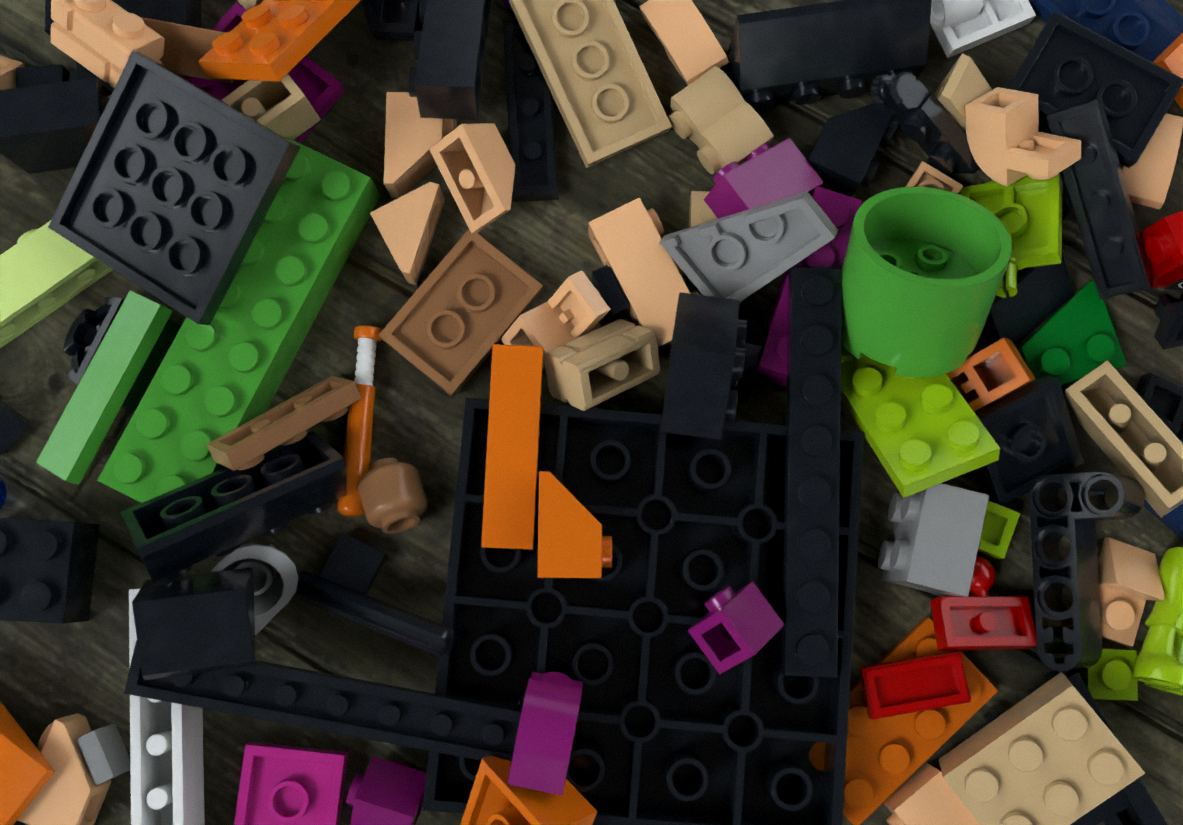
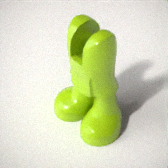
(1161, 654)

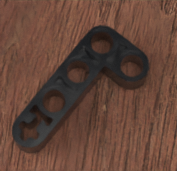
(1080, 567)

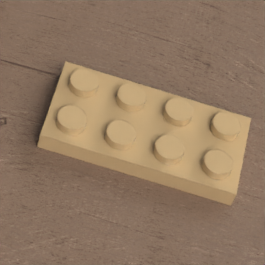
(593, 74)

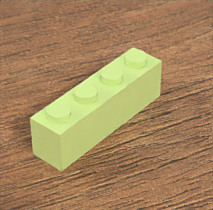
(41, 277)

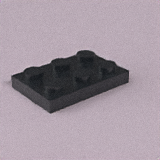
(1078, 65)

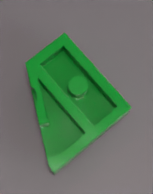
(1074, 340)

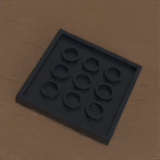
(173, 188)

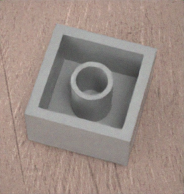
(934, 539)

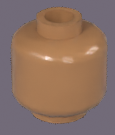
(392, 495)

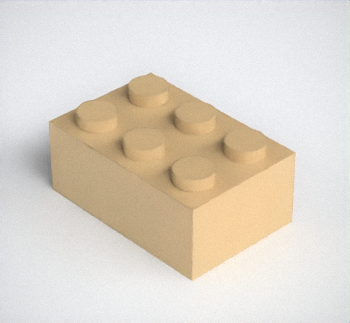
(1040, 761)

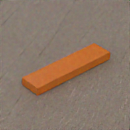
(512, 447)

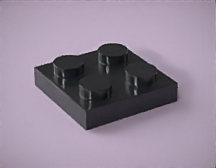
(1032, 437)

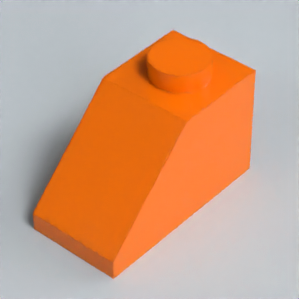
(568, 535)

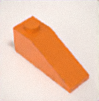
(991, 374)

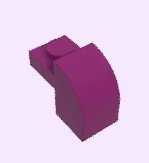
(546, 732)

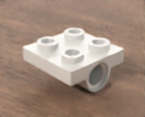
(973, 22)

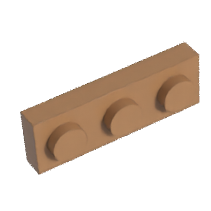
(284, 423)

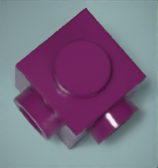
(735, 626)
(387, 794)

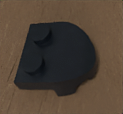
(87, 334)

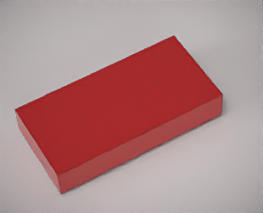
(914, 684)

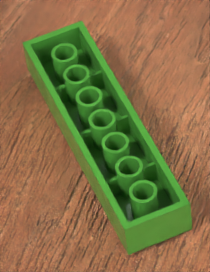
(233, 367)

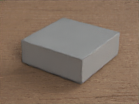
(105, 753)

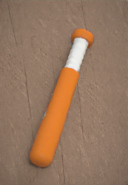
(360, 421)

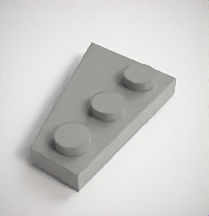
(751, 247)

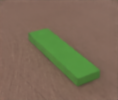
(104, 387)

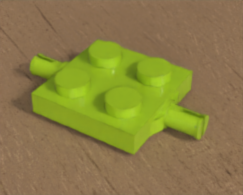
(1033, 220)

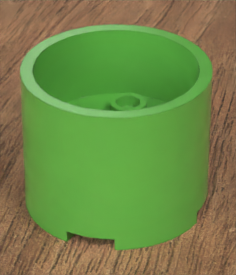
(920, 279)

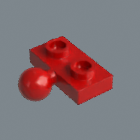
(982, 620)

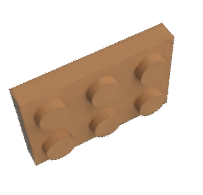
(461, 312)

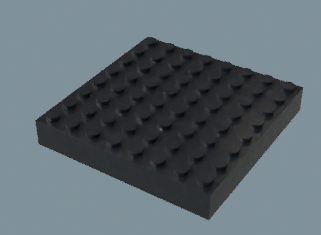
(655, 719)

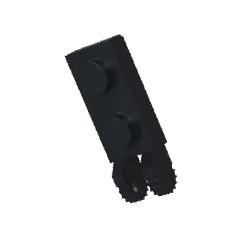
(924, 121)

